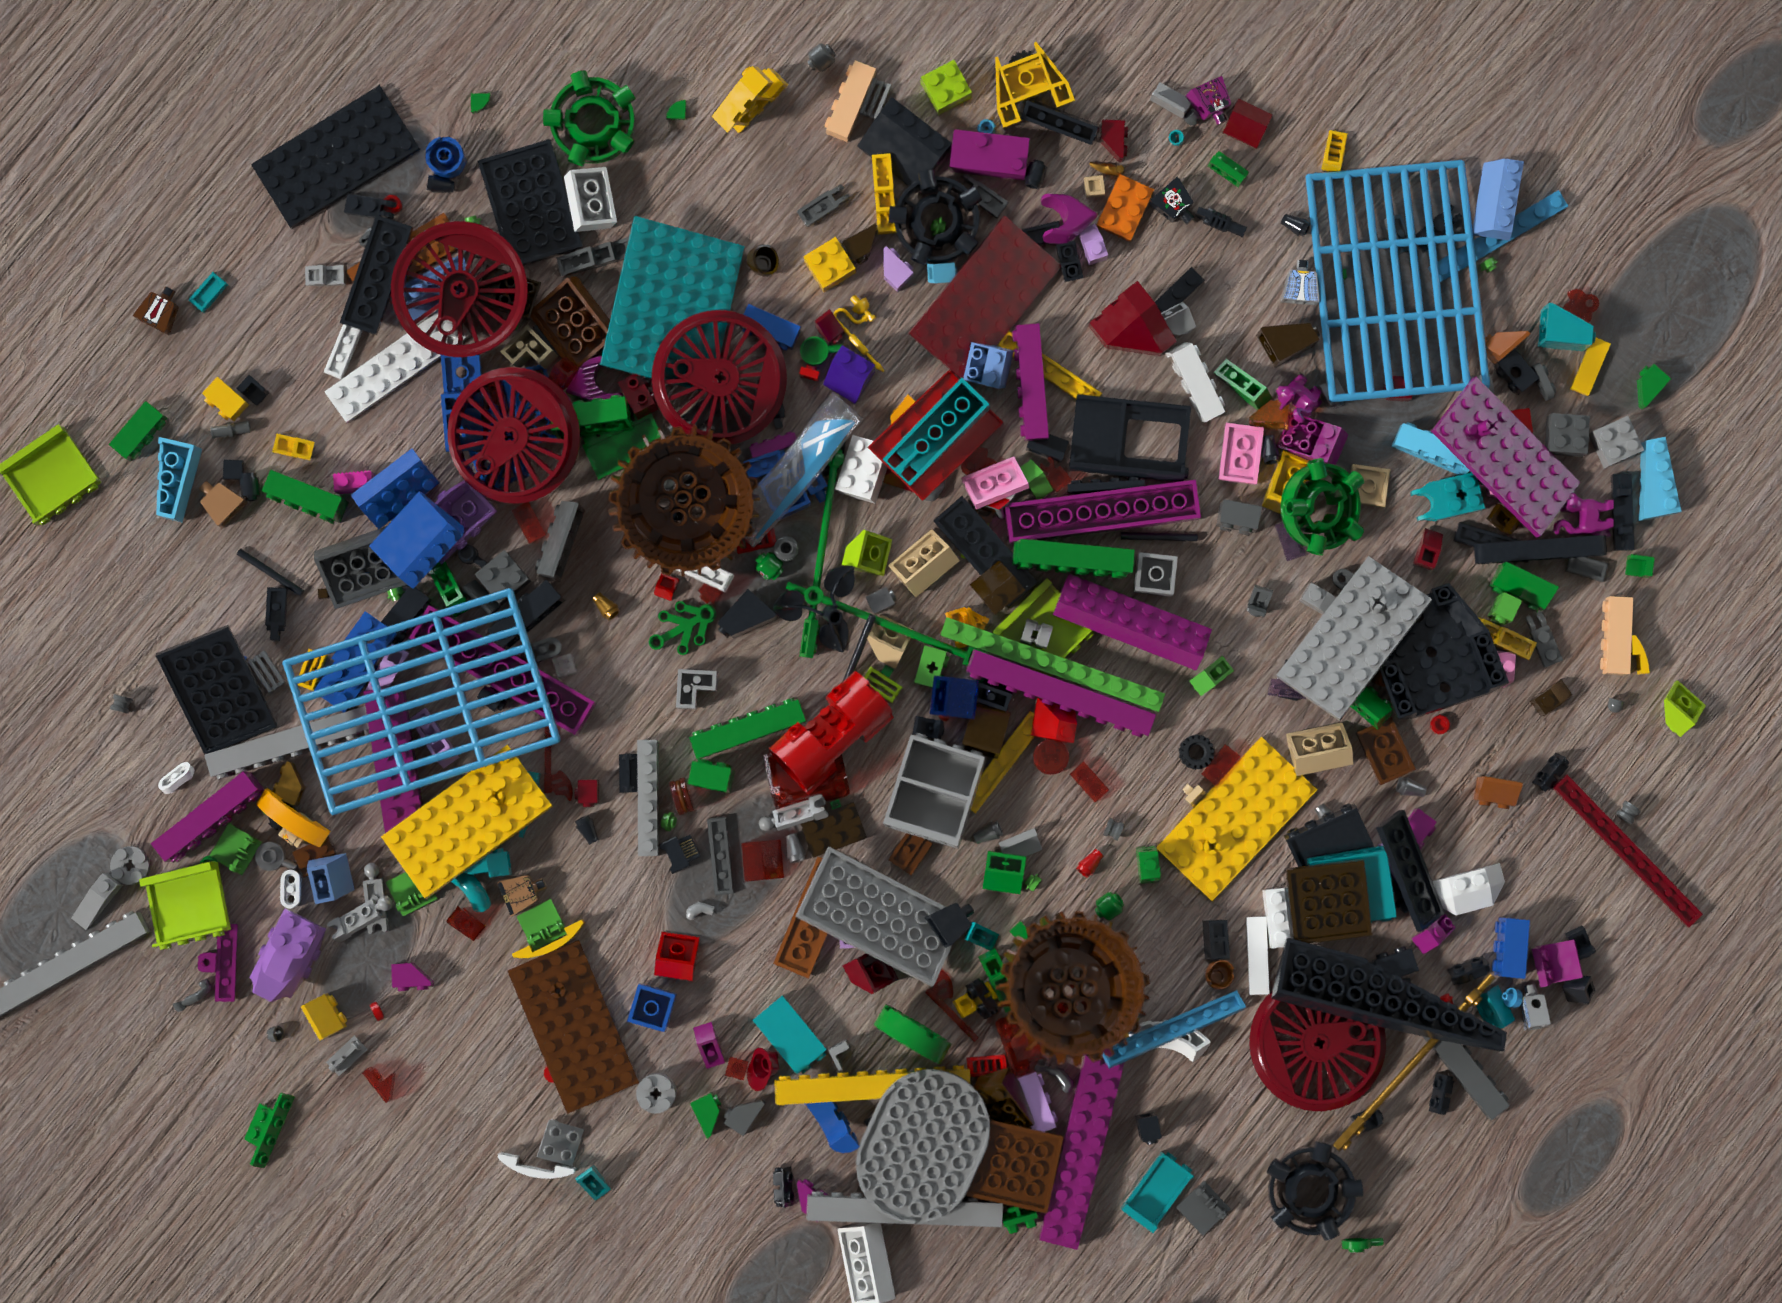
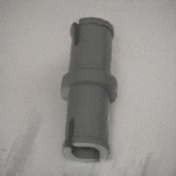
(230, 429)

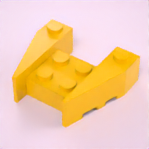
(1025, 80)
(749, 98)

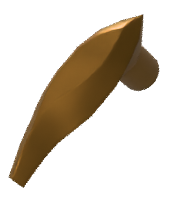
(1108, 169)

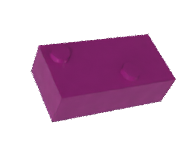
(989, 154)

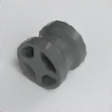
(121, 703)
(1628, 812)
(1113, 829)

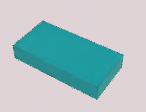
(208, 292)

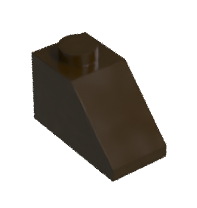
(860, 245)
(1551, 698)

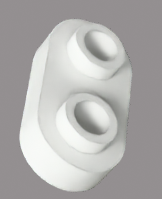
(176, 778)
(288, 889)

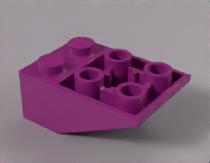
(1313, 440)

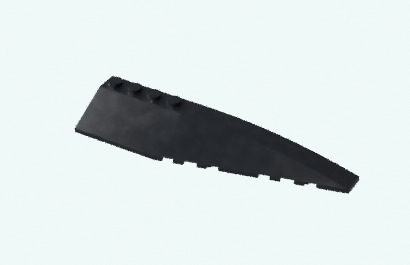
(1369, 994)

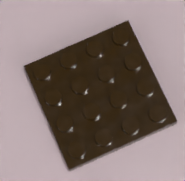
(1329, 901)

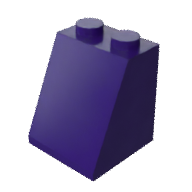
(849, 374)

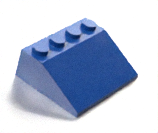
(417, 539)

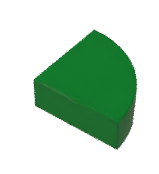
(479, 101)
(677, 111)

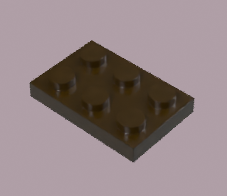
(835, 831)

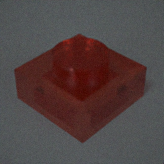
(736, 1068)

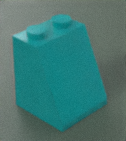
(1564, 330)

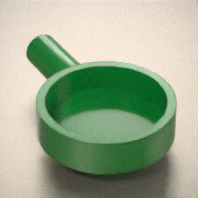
(816, 351)
(1357, 1245)

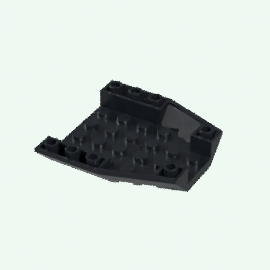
(1463, 659)

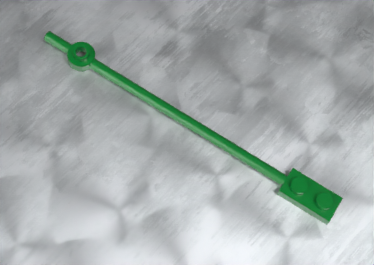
(882, 622)
(811, 626)

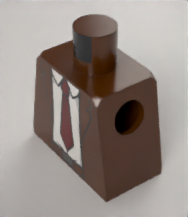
(158, 311)

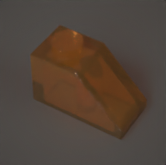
(1271, 416)

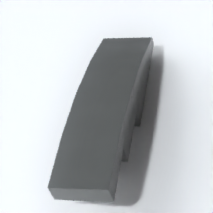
(592, 257)

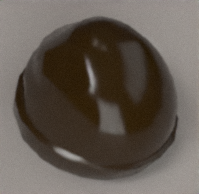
(763, 260)

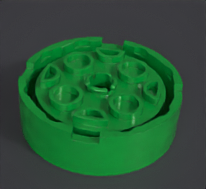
(912, 1034)

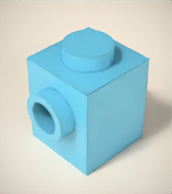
(941, 272)

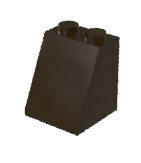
(1287, 341)
(997, 587)
(986, 730)

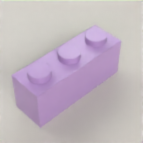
(1038, 1101)

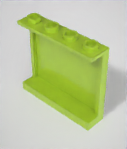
(49, 475)
(1040, 607)
(187, 904)

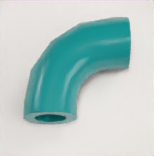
(474, 891)

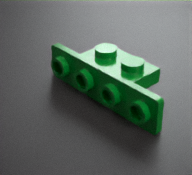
(266, 1128)

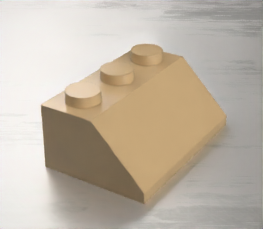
(924, 563)
(1320, 749)

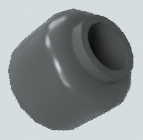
(821, 57)
(783, 542)

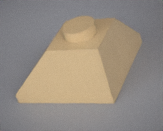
(888, 644)

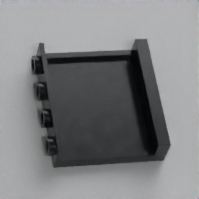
(1329, 835)

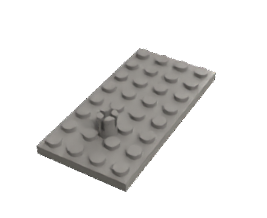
(1354, 638)
(874, 916)

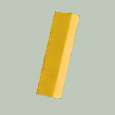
(1590, 367)

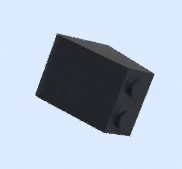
(745, 616)

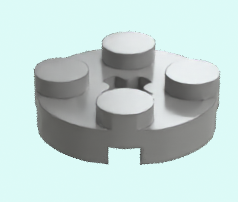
(119, 869)

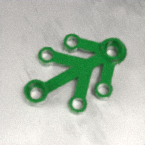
(685, 626)

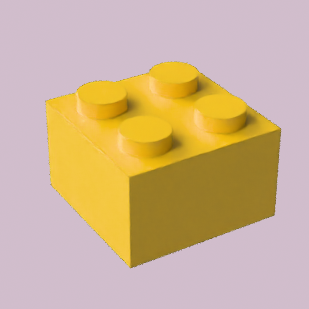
(829, 264)

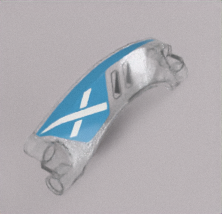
(802, 464)

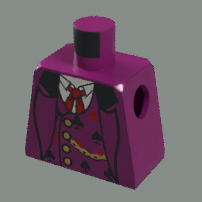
(1210, 100)

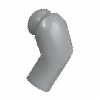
(697, 908)

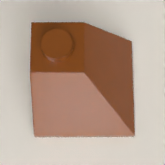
(1502, 343)

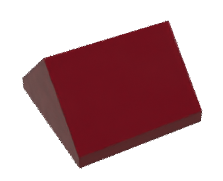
(1247, 123)

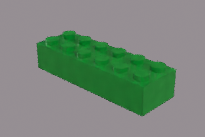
(1073, 557)

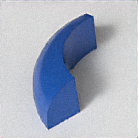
(835, 1126)

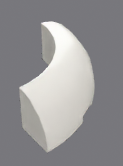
(1190, 1045)

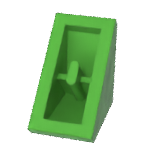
(1036, 479)

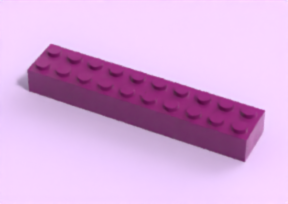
(1103, 511)
(567, 705)
(1081, 1153)

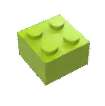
(946, 87)

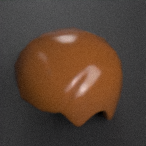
(1219, 974)

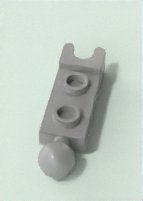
(795, 814)
(374, 890)
(359, 918)

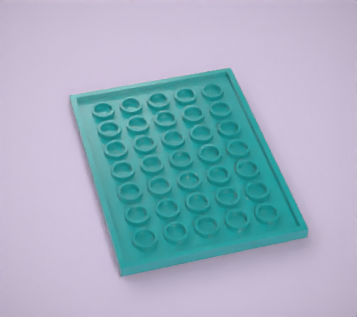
(662, 282)

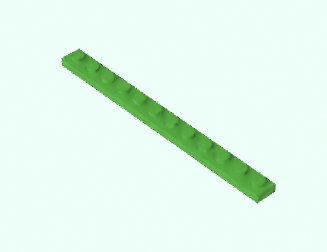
(1052, 664)

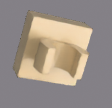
(1194, 795)

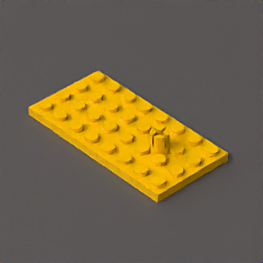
(1236, 819)
(466, 823)

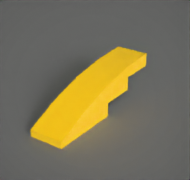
(883, 192)
(1510, 640)

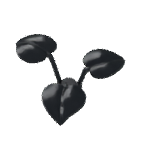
(835, 633)

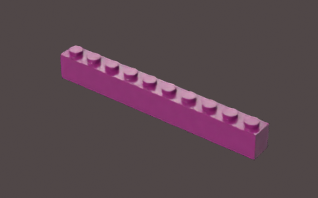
(1060, 692)

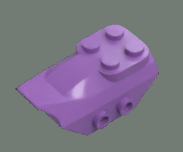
(467, 508)
(287, 956)

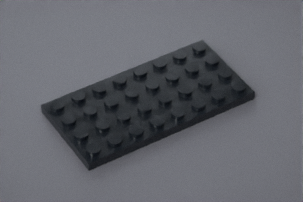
(335, 156)

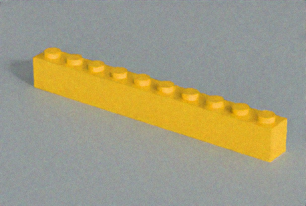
(844, 1086)

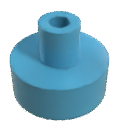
(1512, 997)

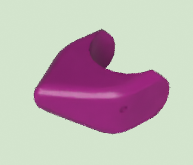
(1074, 214)
(584, 382)

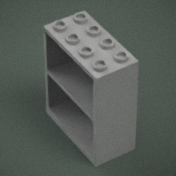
(935, 790)

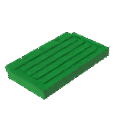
(614, 446)

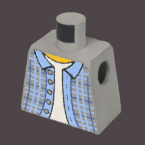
(1301, 286)
(1534, 1017)

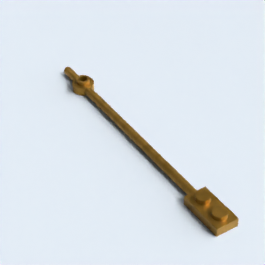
(1357, 1126)

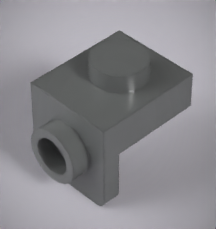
(1259, 601)

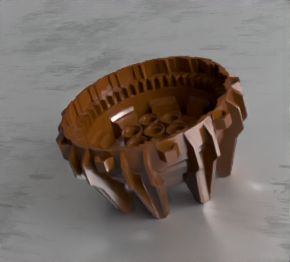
(694, 539)
(1103, 964)

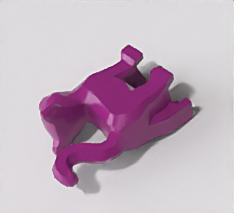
(1302, 398)
(1589, 517)

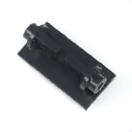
(1555, 765)
(628, 773)
(1476, 966)
(976, 992)
(1438, 1102)
(784, 1196)

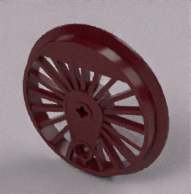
(453, 307)
(702, 375)
(500, 449)
(1336, 1039)

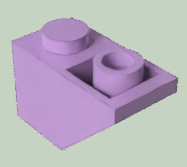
(895, 271)

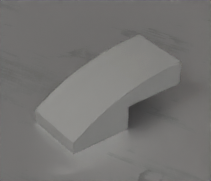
(325, 275)

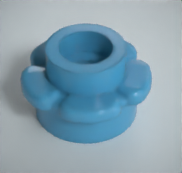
(986, 123)

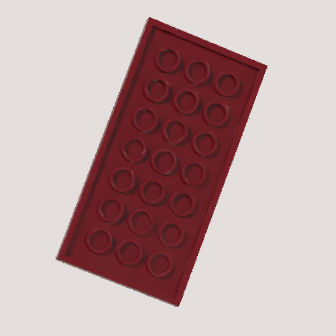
(985, 296)

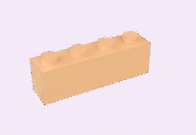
(850, 101)
(1617, 635)

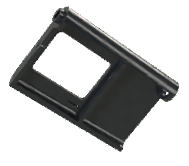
(1102, 432)

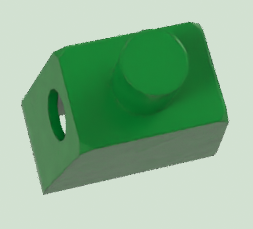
(1148, 864)

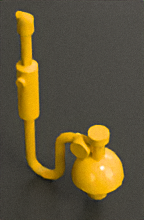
(861, 307)

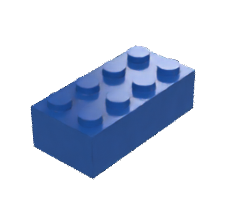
(394, 488)

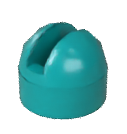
(1172, 137)

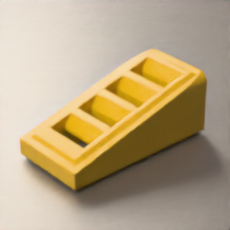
(1333, 163)

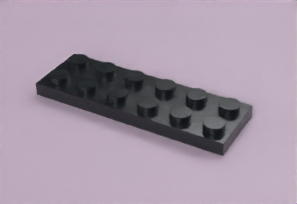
(374, 275)
(979, 542)
(1410, 870)

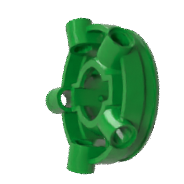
(580, 152)
(1299, 500)

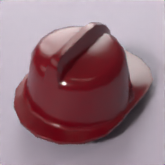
(762, 1067)

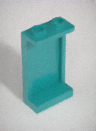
(790, 1035)
(1157, 1191)

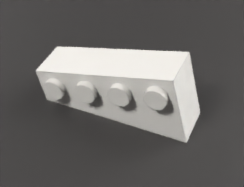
(1196, 381)

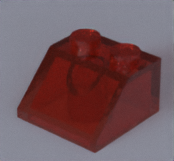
(762, 860)

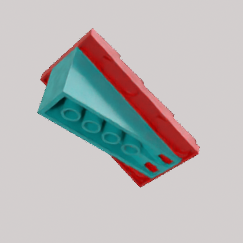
(927, 449)

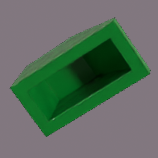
(1649, 384)
(707, 1111)

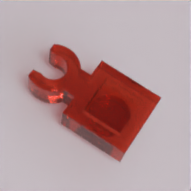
(1056, 476)

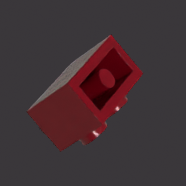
(638, 396)

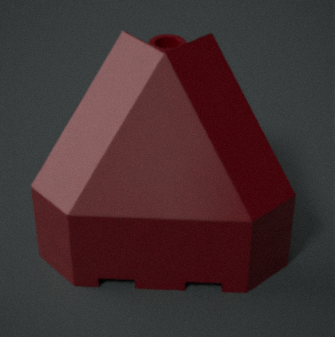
(1133, 324)

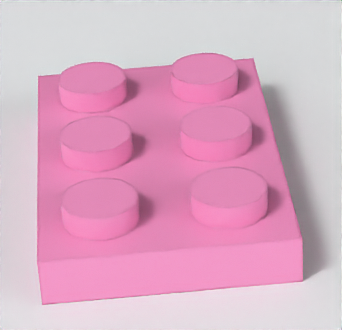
(1241, 453)
(995, 482)

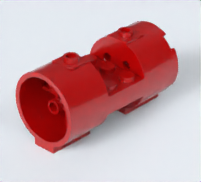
(852, 714)

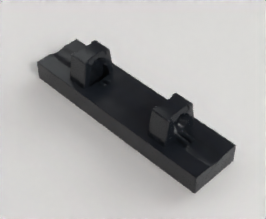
(1623, 512)

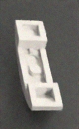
(512, 1162)

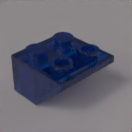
(954, 697)

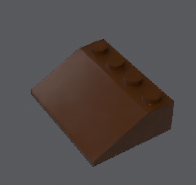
(572, 321)

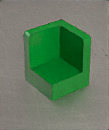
(1639, 566)

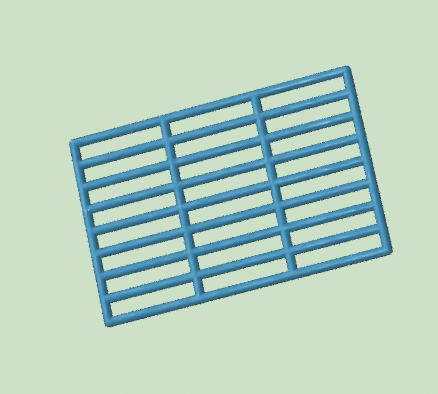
(1393, 243)
(385, 712)

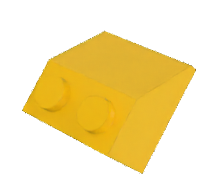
(324, 1016)

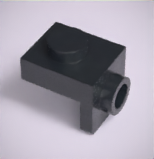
(929, 727)
(1584, 947)
(1373, 1122)

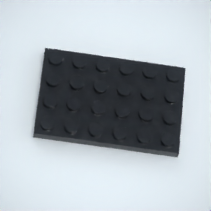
(530, 202)
(216, 689)

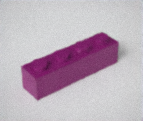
(778, 443)

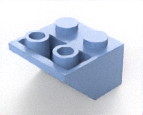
(988, 365)
(330, 878)

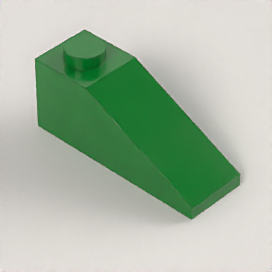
(1243, 384)
(448, 586)

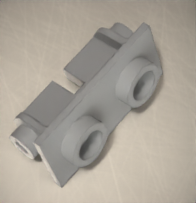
(346, 1056)

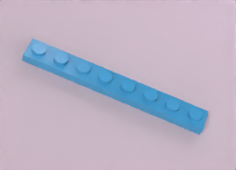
(1522, 223)
(1176, 1028)

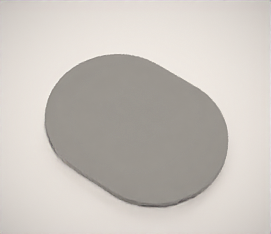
(923, 1146)

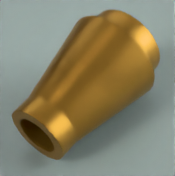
(606, 606)

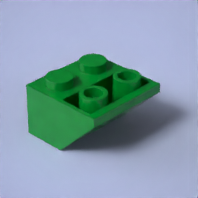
(1004, 872)

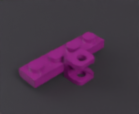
(224, 964)

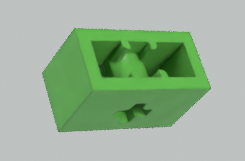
(1504, 609)
(929, 656)

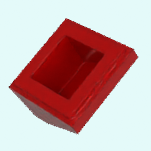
(666, 587)

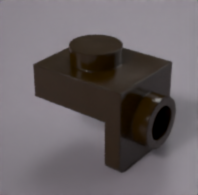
(1503, 519)

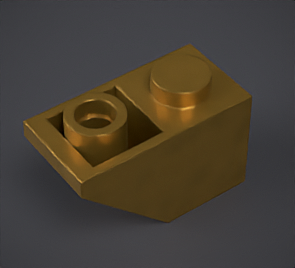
(290, 784)

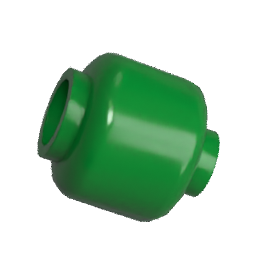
(769, 566)
(1109, 906)

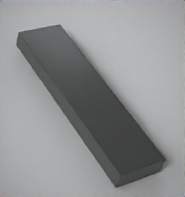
(720, 856)

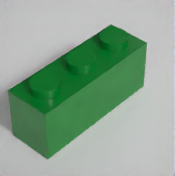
(138, 431)

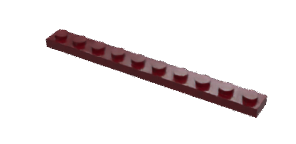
(1627, 851)

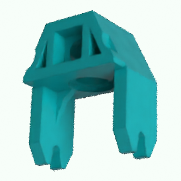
(496, 864)

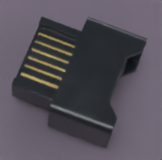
(680, 852)

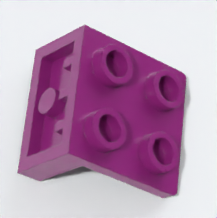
(1557, 962)

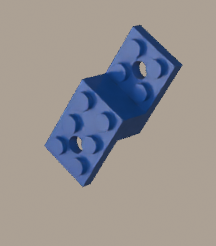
(453, 386)
(365, 625)

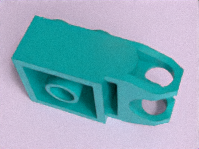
(1444, 499)

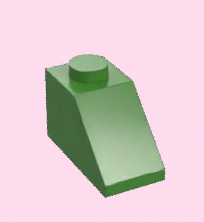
(1211, 676)

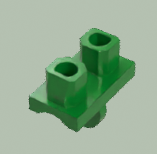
(1018, 1215)

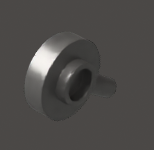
(272, 856)

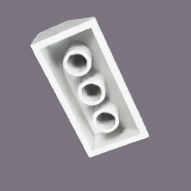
(866, 1263)

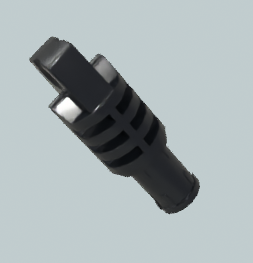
(1220, 221)

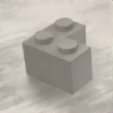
(690, 683)

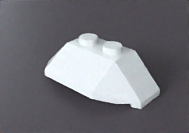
(1470, 889)

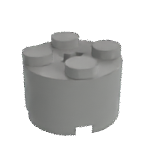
(664, 1101)

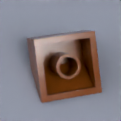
(1497, 791)

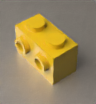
(224, 398)

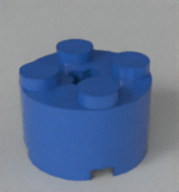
(445, 147)

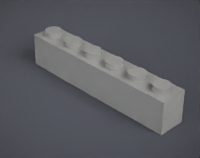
(648, 797)

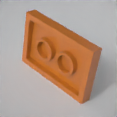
(1124, 208)

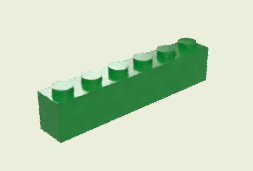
(747, 729)

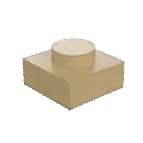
(1094, 186)

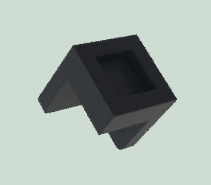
(252, 390)
(1579, 990)

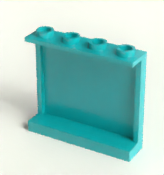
(1377, 878)

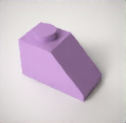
(1093, 245)

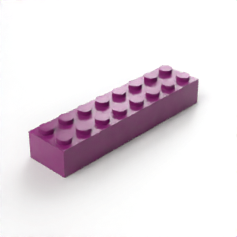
(1132, 622)
(400, 806)

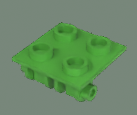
(235, 849)
(407, 895)
(542, 924)

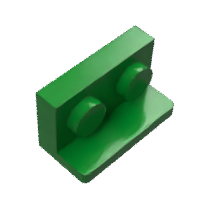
(1228, 169)

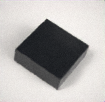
(233, 469)

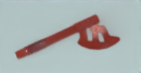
(548, 777)
(939, 1000)

